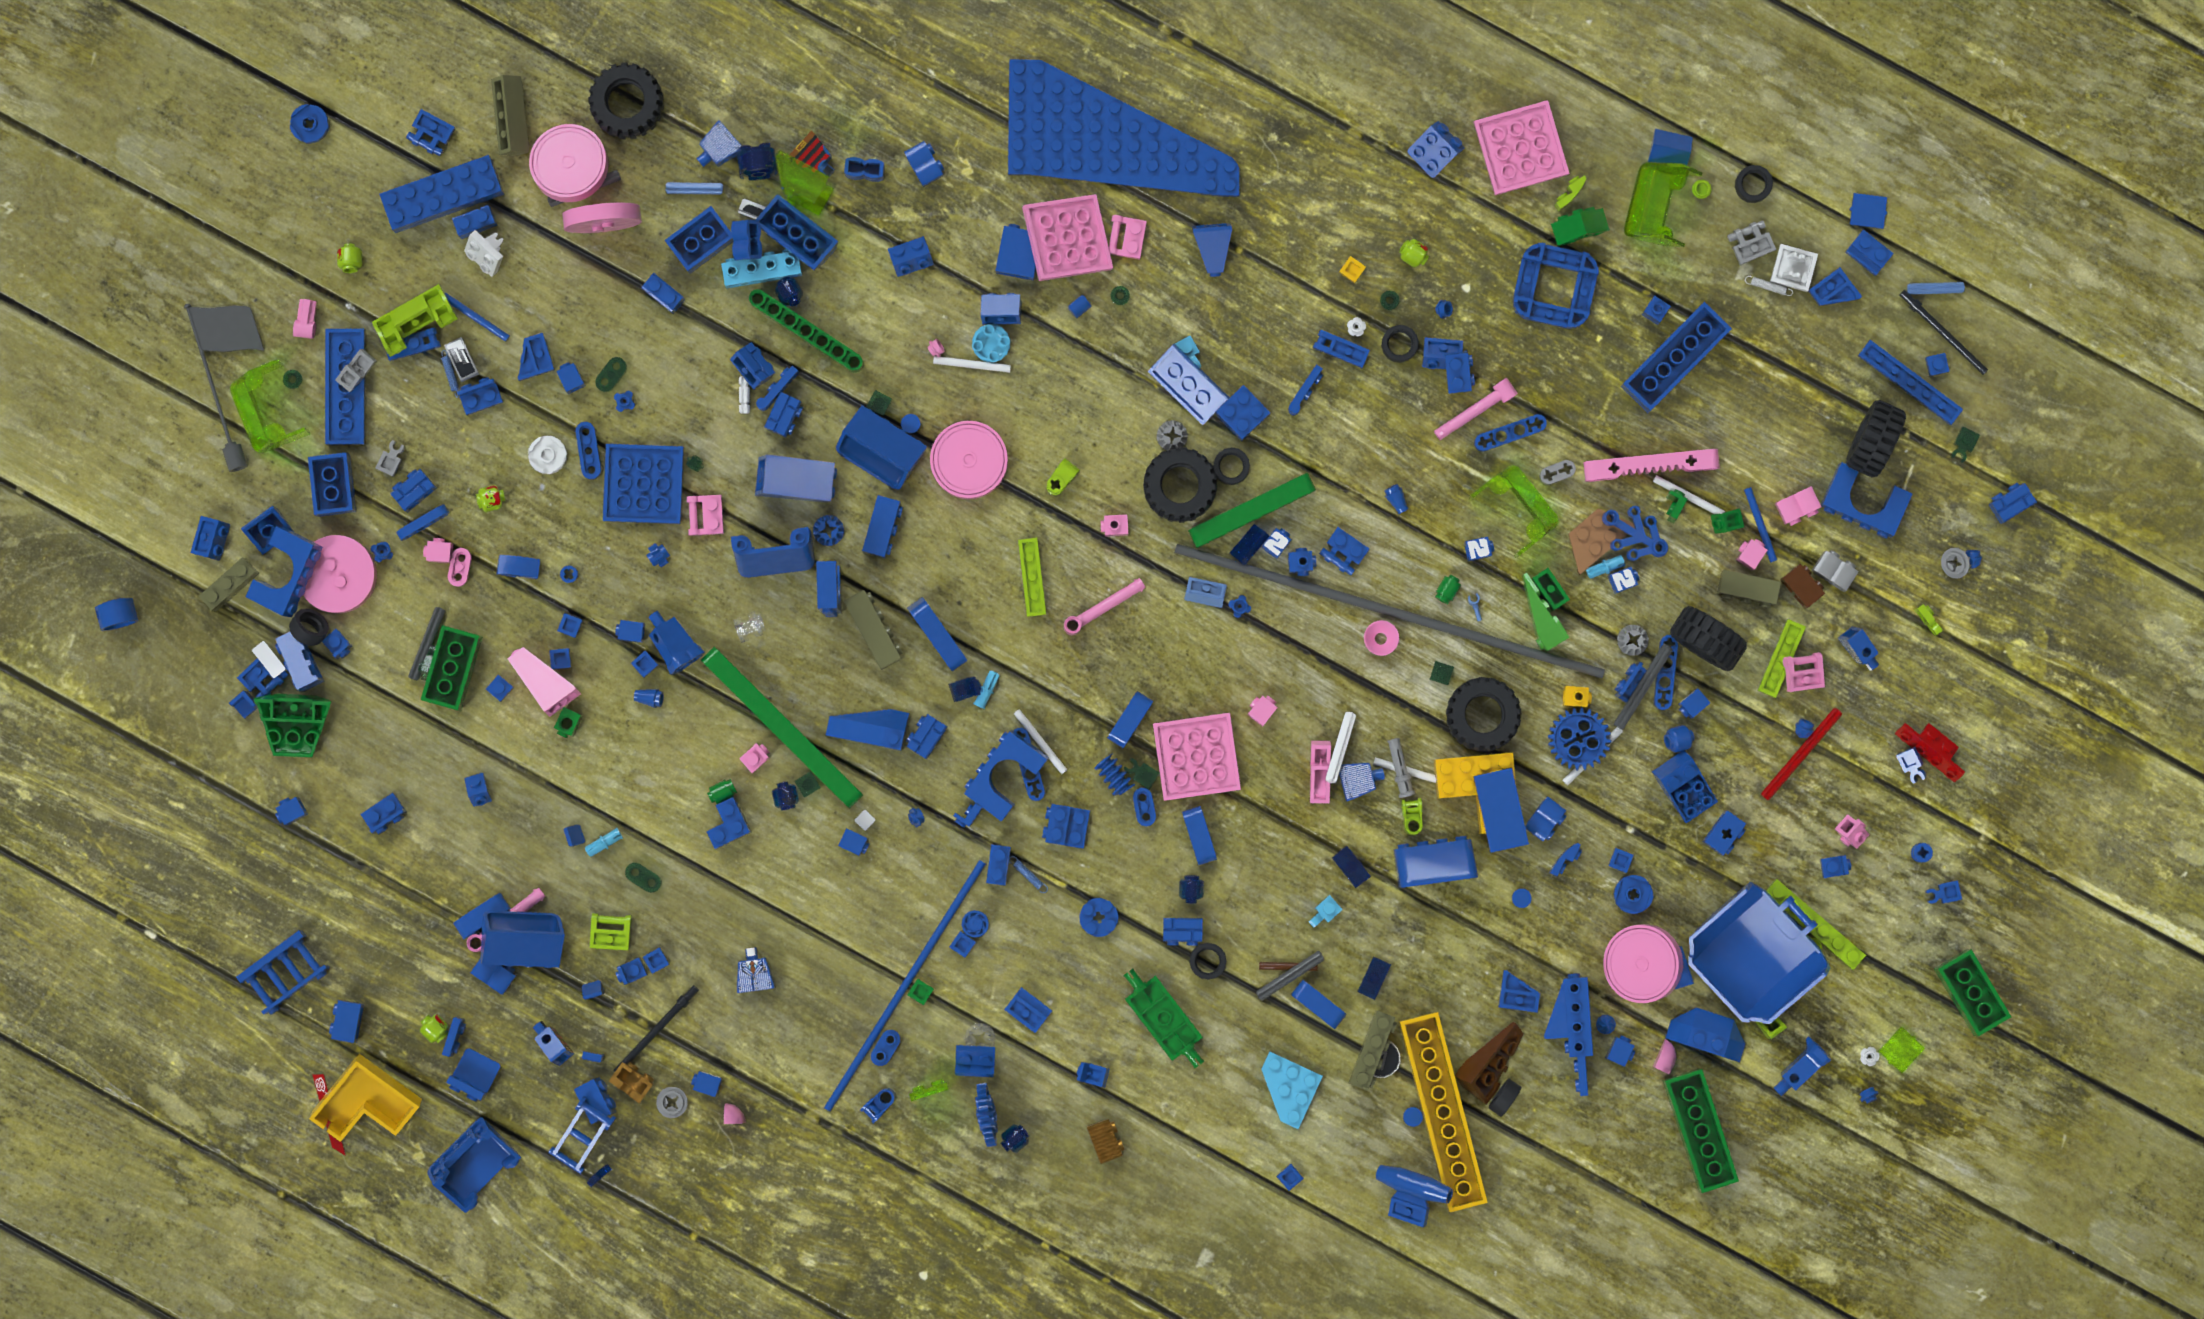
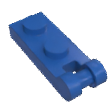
(416, 344)
(1341, 349)
(774, 389)
(1305, 391)

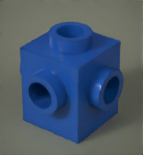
(1296, 567)

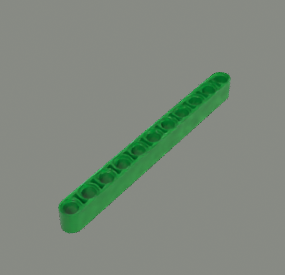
(781, 727)

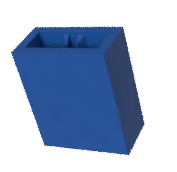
(1015, 254)

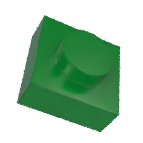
(920, 991)

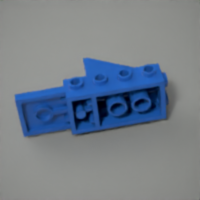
(1564, 1025)

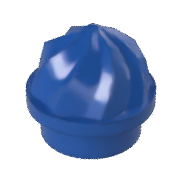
(1975, 558)
(1804, 728)
(1605, 1024)

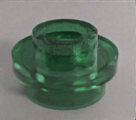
(1120, 289)
(1393, 295)
(286, 379)
(695, 463)

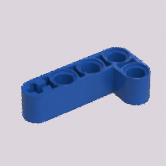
(937, 634)

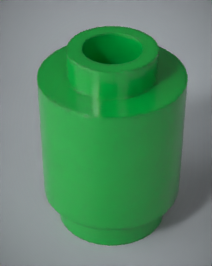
(1448, 589)
(721, 791)

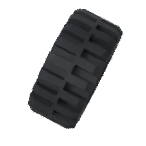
(609, 81)
(1876, 438)
(1180, 458)
(1708, 638)
(1502, 695)

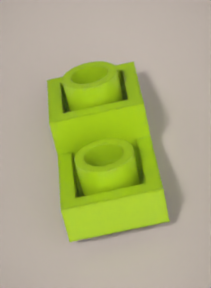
(1573, 189)

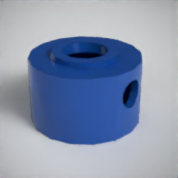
(116, 614)

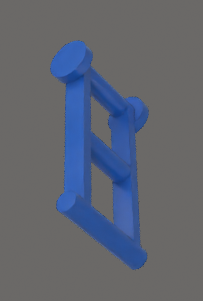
(607, 1123)

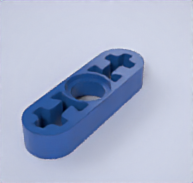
(422, 522)

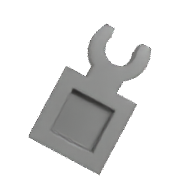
(389, 461)

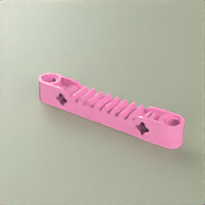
(1704, 460)

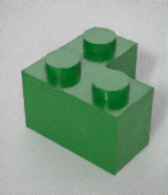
(1579, 225)

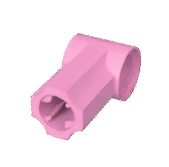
(305, 323)

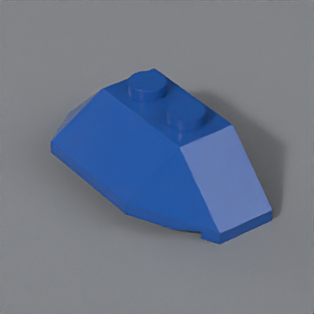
(1707, 1033)

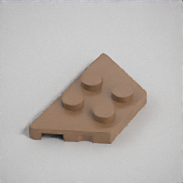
(1593, 539)

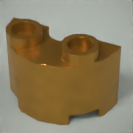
(631, 1081)

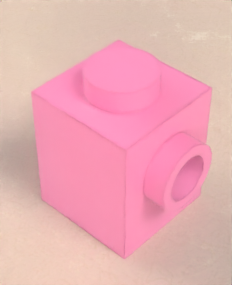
(1115, 525)
(438, 551)
(1751, 553)
(1262, 709)

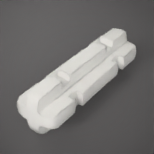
(744, 396)

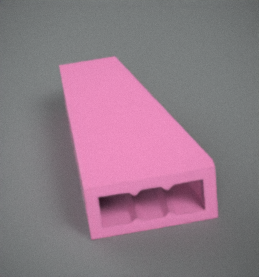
(544, 683)

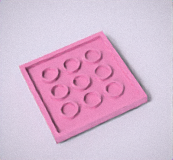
(1521, 147)
(1067, 237)
(1196, 756)

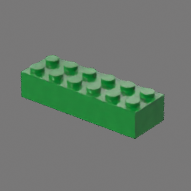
(1700, 1130)

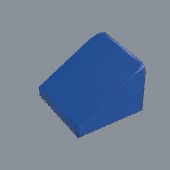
(574, 835)
(592, 990)

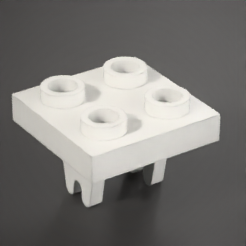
(485, 252)
(1794, 267)

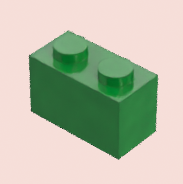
(1550, 589)

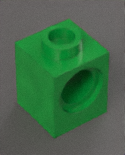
(576, 719)

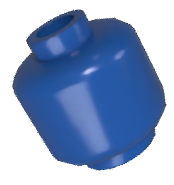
(1678, 739)

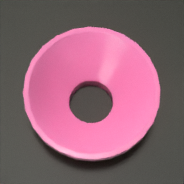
(1388, 630)

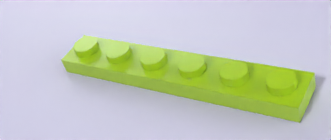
(1823, 931)

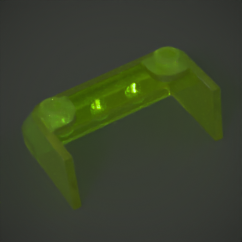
(802, 183)
(1652, 200)
(261, 437)
(1544, 517)

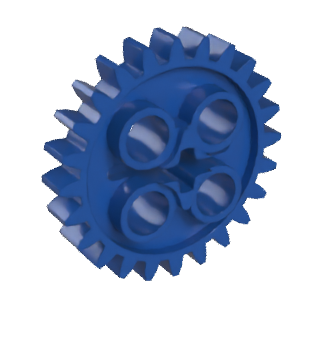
(1587, 754)
(986, 1115)

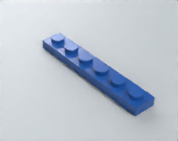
(1910, 382)

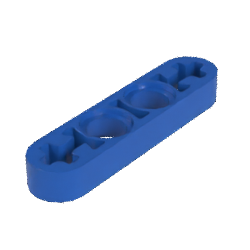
(1509, 430)
(1669, 673)
(1023, 769)

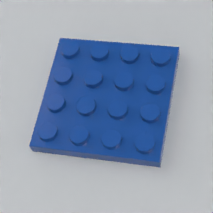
(643, 484)

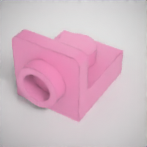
(755, 757)

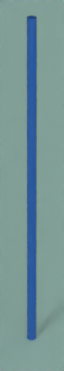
(904, 986)

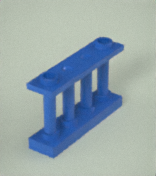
(265, 965)

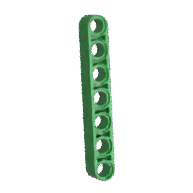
(796, 328)
(1252, 510)

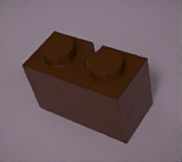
(1803, 585)

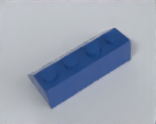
(797, 233)

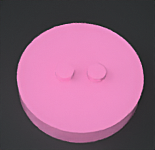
(568, 163)
(601, 217)
(969, 460)
(341, 576)
(1643, 963)

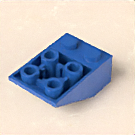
(1685, 786)

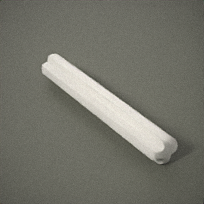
(1340, 747)

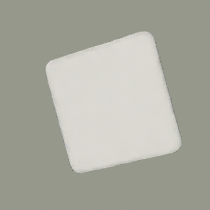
(864, 820)

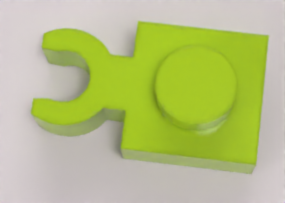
(1926, 615)

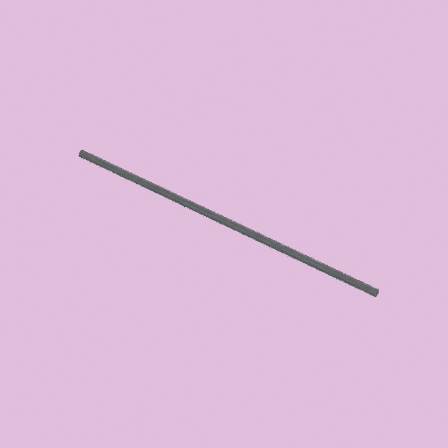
(1390, 611)

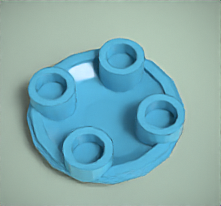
(991, 343)

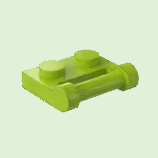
(610, 938)

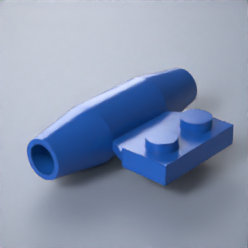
(1412, 1193)

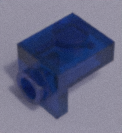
(965, 688)

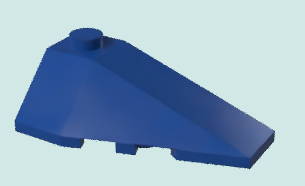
(875, 728)

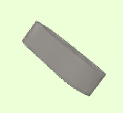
(1559, 476)

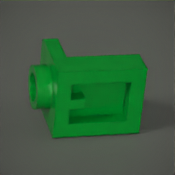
(1727, 521)

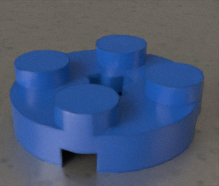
(320, 125)
(1642, 888)
(1092, 926)

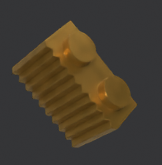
(1105, 1141)

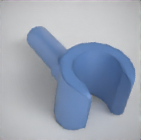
(1475, 607)

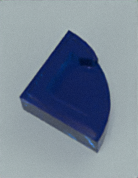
(598, 1175)

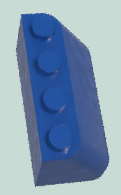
(880, 448)
(1435, 862)
(521, 939)

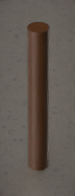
(1280, 966)

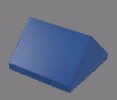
(1670, 147)
(262, 528)

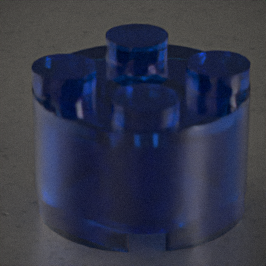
(756, 162)

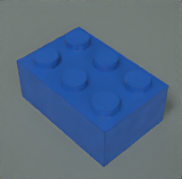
(700, 240)
(332, 484)

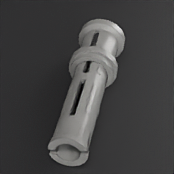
(1402, 776)

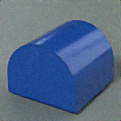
(1079, 306)

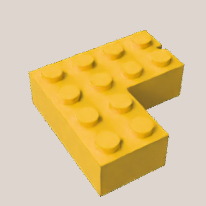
(1456, 775)
(368, 1091)

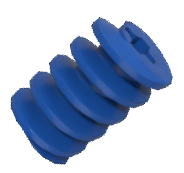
(1114, 776)

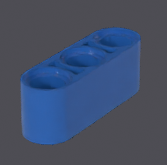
(1130, 719)
(1199, 835)
(472, 921)
(1318, 1004)

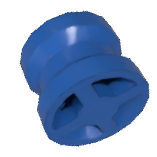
(1919, 850)

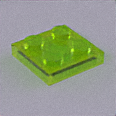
(936, 1087)

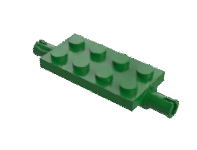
(1163, 1018)

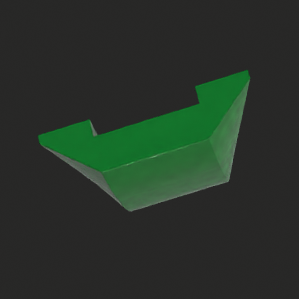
(293, 722)

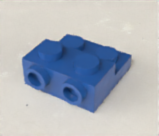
(1066, 826)

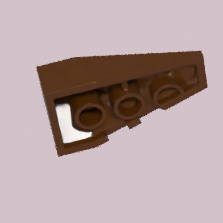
(1484, 1068)

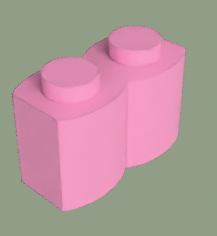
(1798, 505)

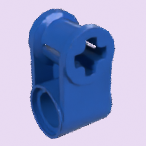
(876, 1106)

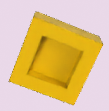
(1352, 269)

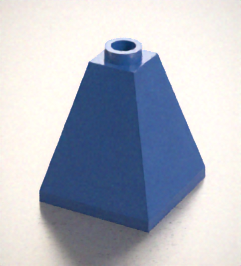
(1213, 245)

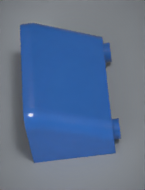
(774, 560)
(471, 1164)

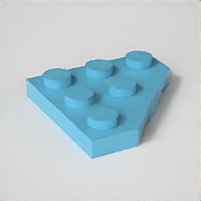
(1290, 1088)

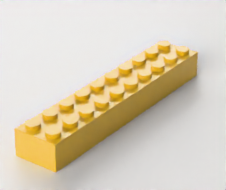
(1443, 1110)

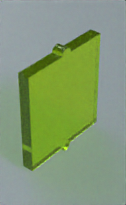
(1901, 1049)

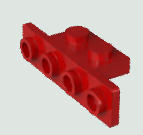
(1934, 748)

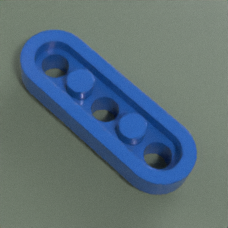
(585, 442)

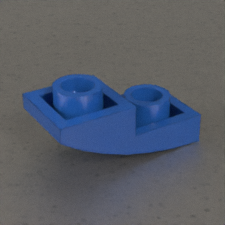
(518, 566)
(1569, 854)

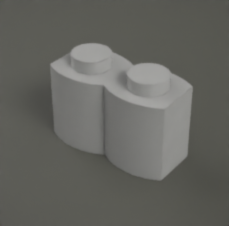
(1835, 570)

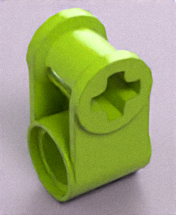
(1064, 475)
(1412, 814)

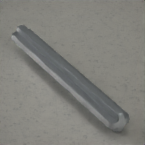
(1643, 686)

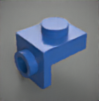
(477, 790)
(1092, 1074)

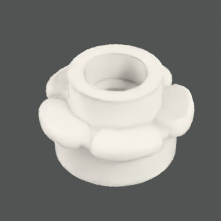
(1351, 326)
(1869, 1061)

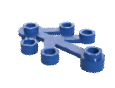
(1637, 533)

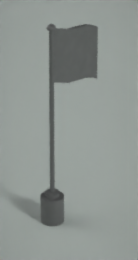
(225, 331)

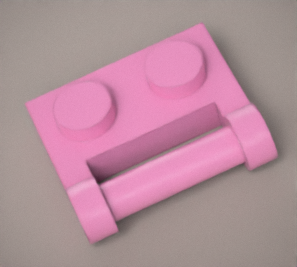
(1132, 239)
(712, 515)
(1806, 678)

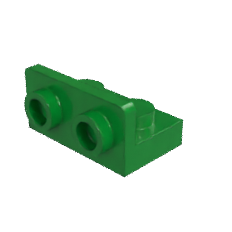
(1677, 504)

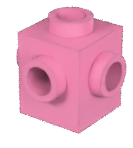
(1852, 831)

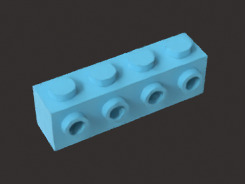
(755, 271)

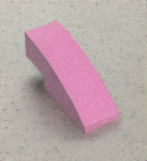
(1319, 765)

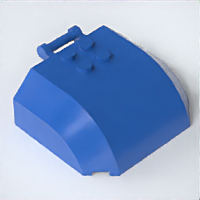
(1757, 955)

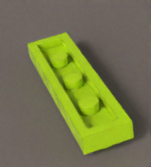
(1032, 577)
(1785, 647)

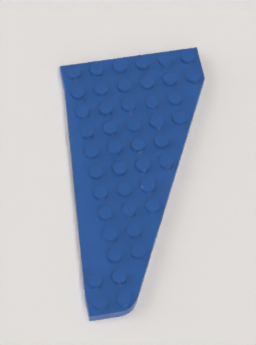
(1087, 135)

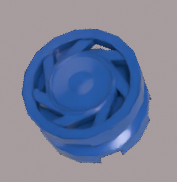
(975, 923)

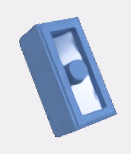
(1205, 592)

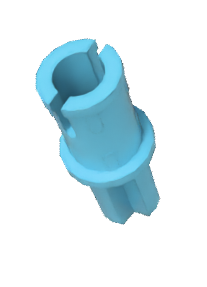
(1605, 567)
(986, 689)
(603, 842)

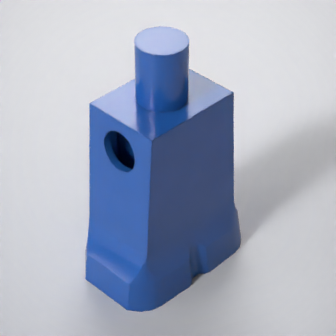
(674, 643)
(1802, 1067)

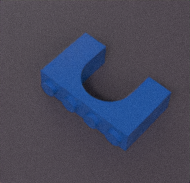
(1838, 501)
(304, 557)
(829, 588)
(982, 789)

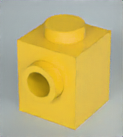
(1576, 696)

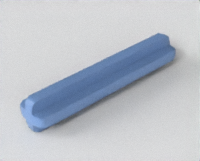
(694, 188)
(1935, 288)

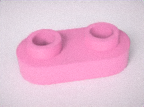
(457, 567)

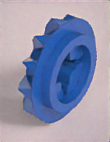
(823, 538)

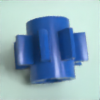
(658, 555)

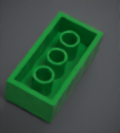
(451, 668)
(1972, 992)

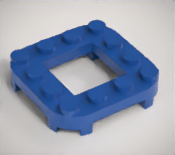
(1563, 259)

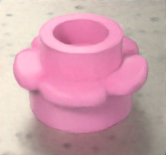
(936, 348)

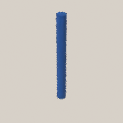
(477, 318)
(1760, 524)

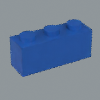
(882, 527)

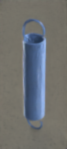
(450, 373)
(1028, 874)

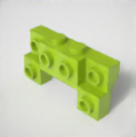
(413, 316)

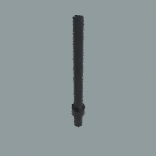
(1915, 306)
(682, 1002)

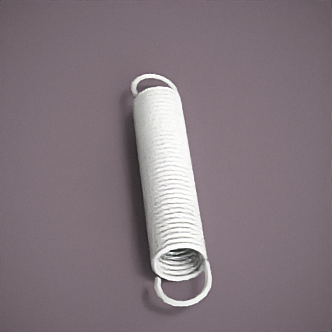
(1768, 286)

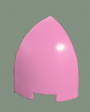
(1666, 1058)
(733, 1115)

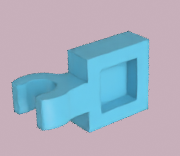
(1190, 349)
(1326, 910)

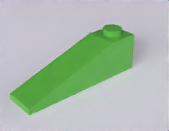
(1546, 627)

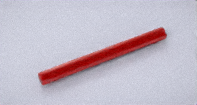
(1801, 754)

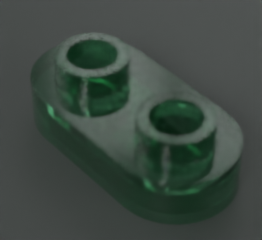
(612, 375)
(643, 877)

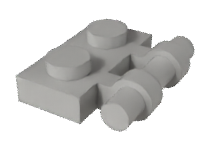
(1753, 248)

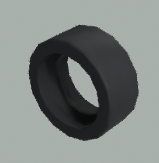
(1753, 198)
(1400, 329)
(1245, 461)
(313, 618)
(1208, 946)
(1505, 1097)

